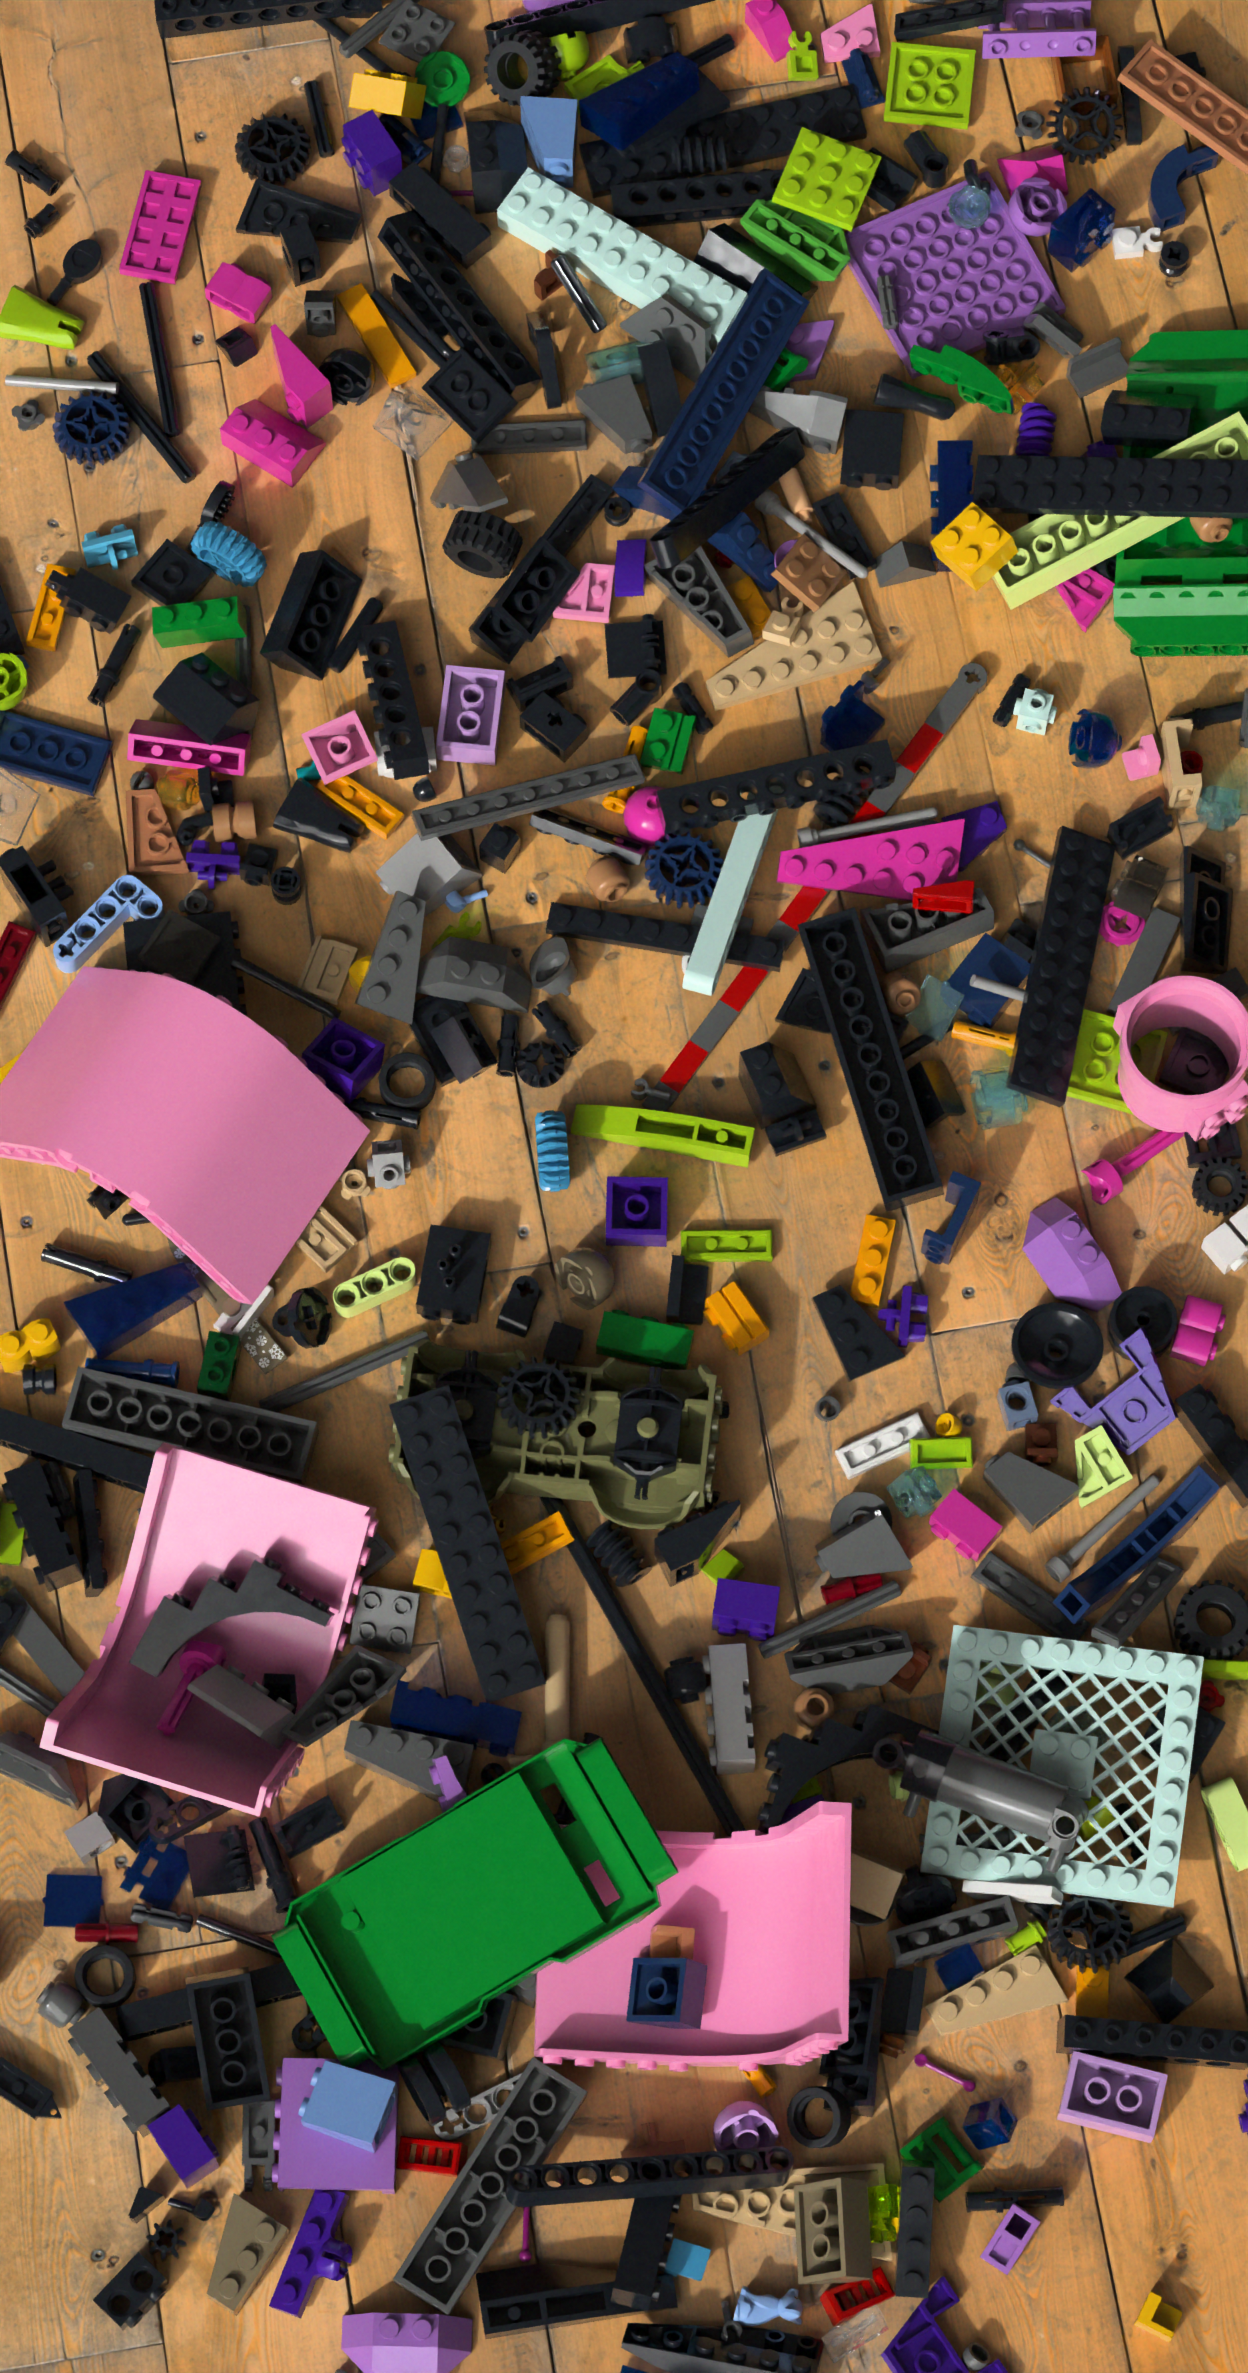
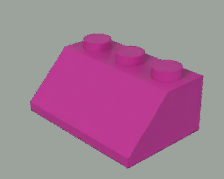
(270, 441)

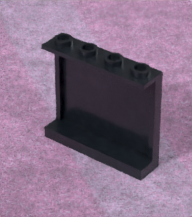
(218, 975)

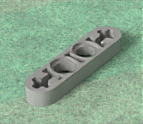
(488, 2100)

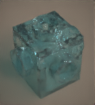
(1218, 807)
(914, 1492)

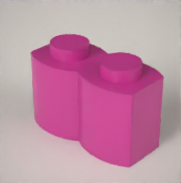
(239, 292)
(1197, 1330)

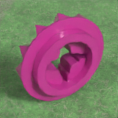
(1122, 936)

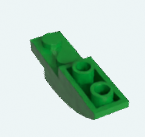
(973, 378)

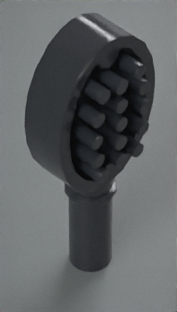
(79, 266)
(216, 506)

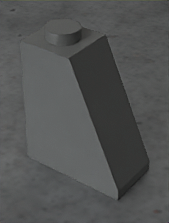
(616, 413)
(1028, 1489)
(862, 1549)

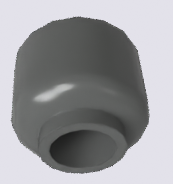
(60, 2004)

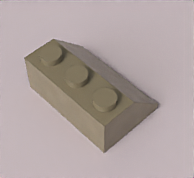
(833, 2231)

